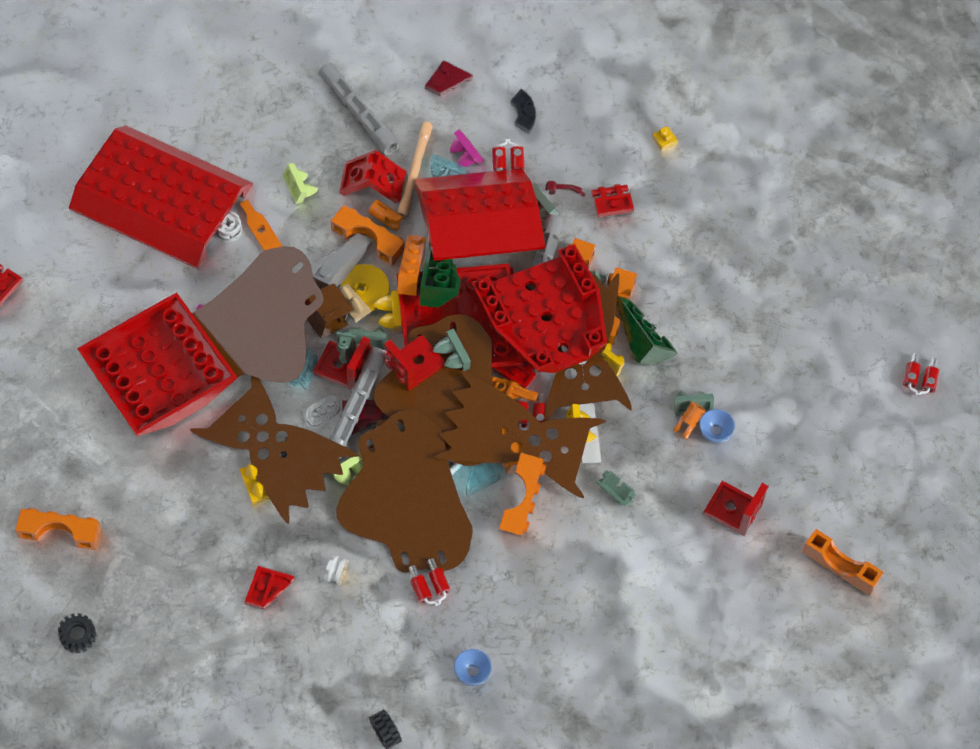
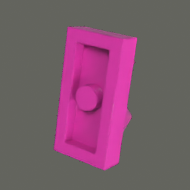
(461, 143)

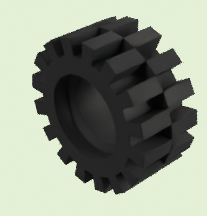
(68, 625)
(385, 729)

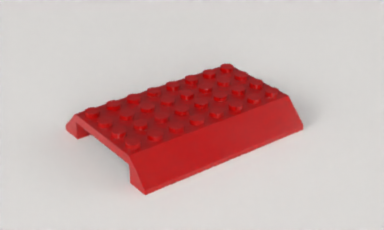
(157, 194)

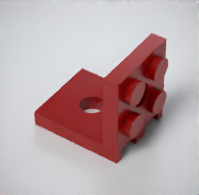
(371, 171)
(402, 361)
(349, 372)
(745, 507)

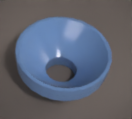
(717, 418)
(474, 658)

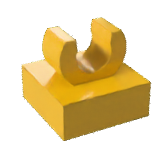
(664, 138)

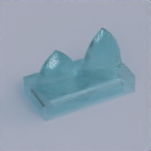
(440, 165)

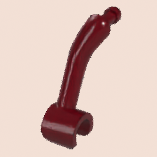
(552, 186)

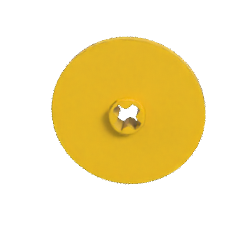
(371, 280)

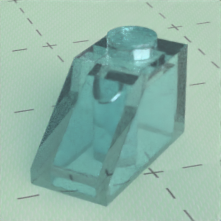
(482, 477)

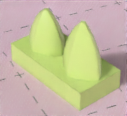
(294, 181)
(356, 465)

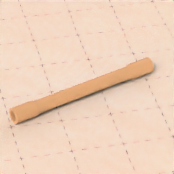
(405, 202)

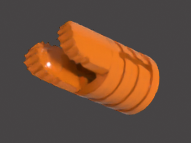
(385, 215)
(691, 417)

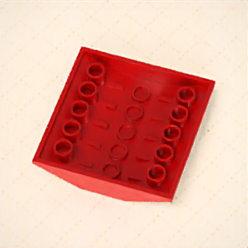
(480, 214)
(464, 303)
(158, 366)

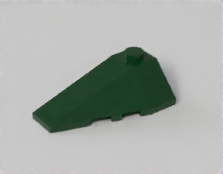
(438, 282)
(641, 335)

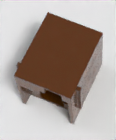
(332, 313)

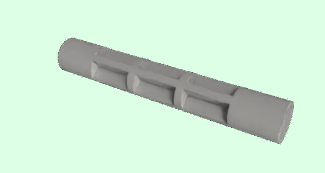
(358, 108)
(551, 233)
(359, 394)

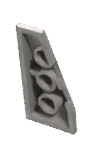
(340, 261)

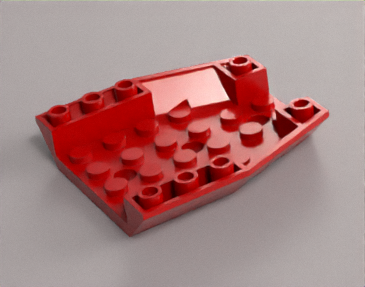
(561, 291)

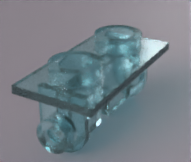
(305, 376)

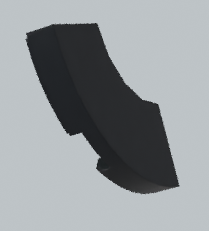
(525, 109)

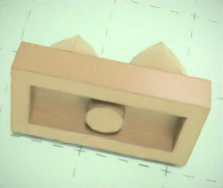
(356, 302)

